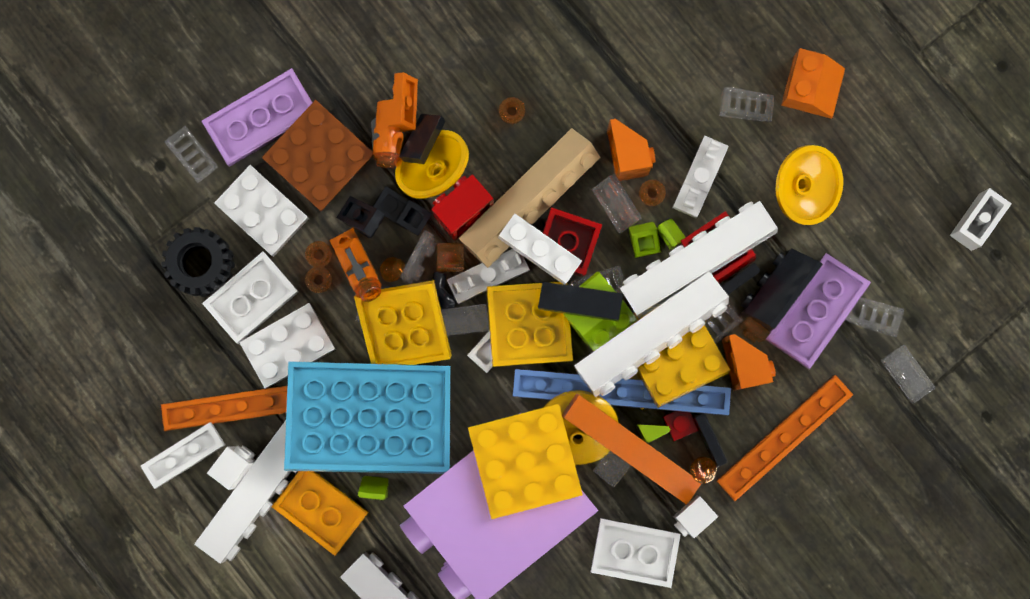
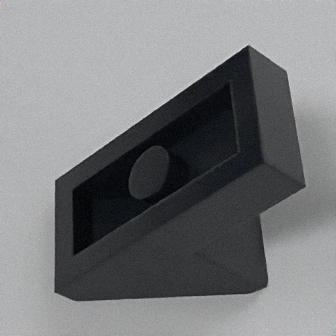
(361, 216)

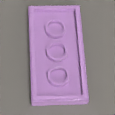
(257, 117)
(818, 311)

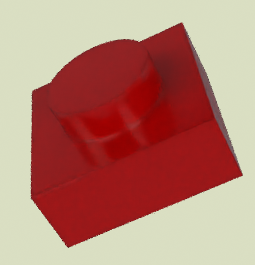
(680, 424)

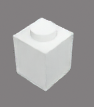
(694, 517)

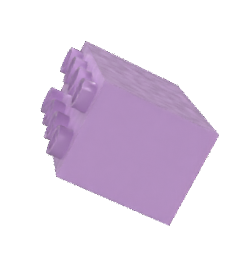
(480, 550)

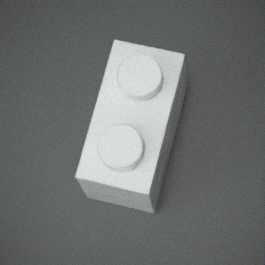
(980, 219)
(232, 466)

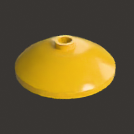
(439, 171)
(819, 185)
(585, 449)

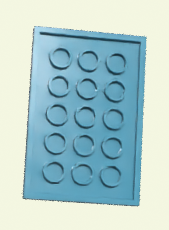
(367, 418)

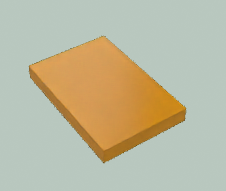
(320, 510)

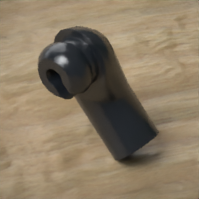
(445, 300)

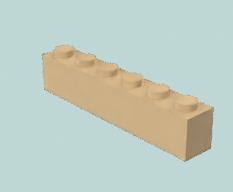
(531, 194)

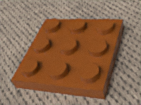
(318, 155)

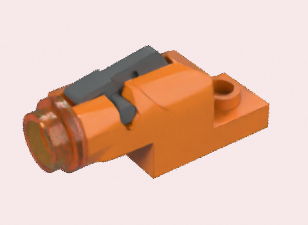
(394, 118)
(357, 265)

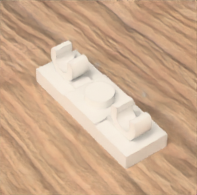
(700, 177)
(475, 280)
(182, 455)

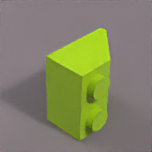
(599, 331)

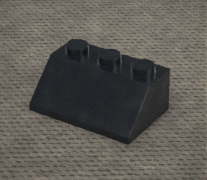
(780, 288)

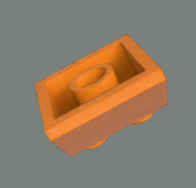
(813, 83)
(629, 152)
(746, 363)

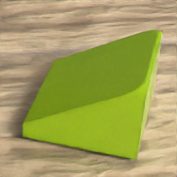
(670, 233)
(644, 239)
(652, 432)
(373, 488)

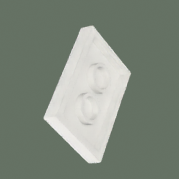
(261, 210)
(250, 297)
(290, 339)
(635, 553)

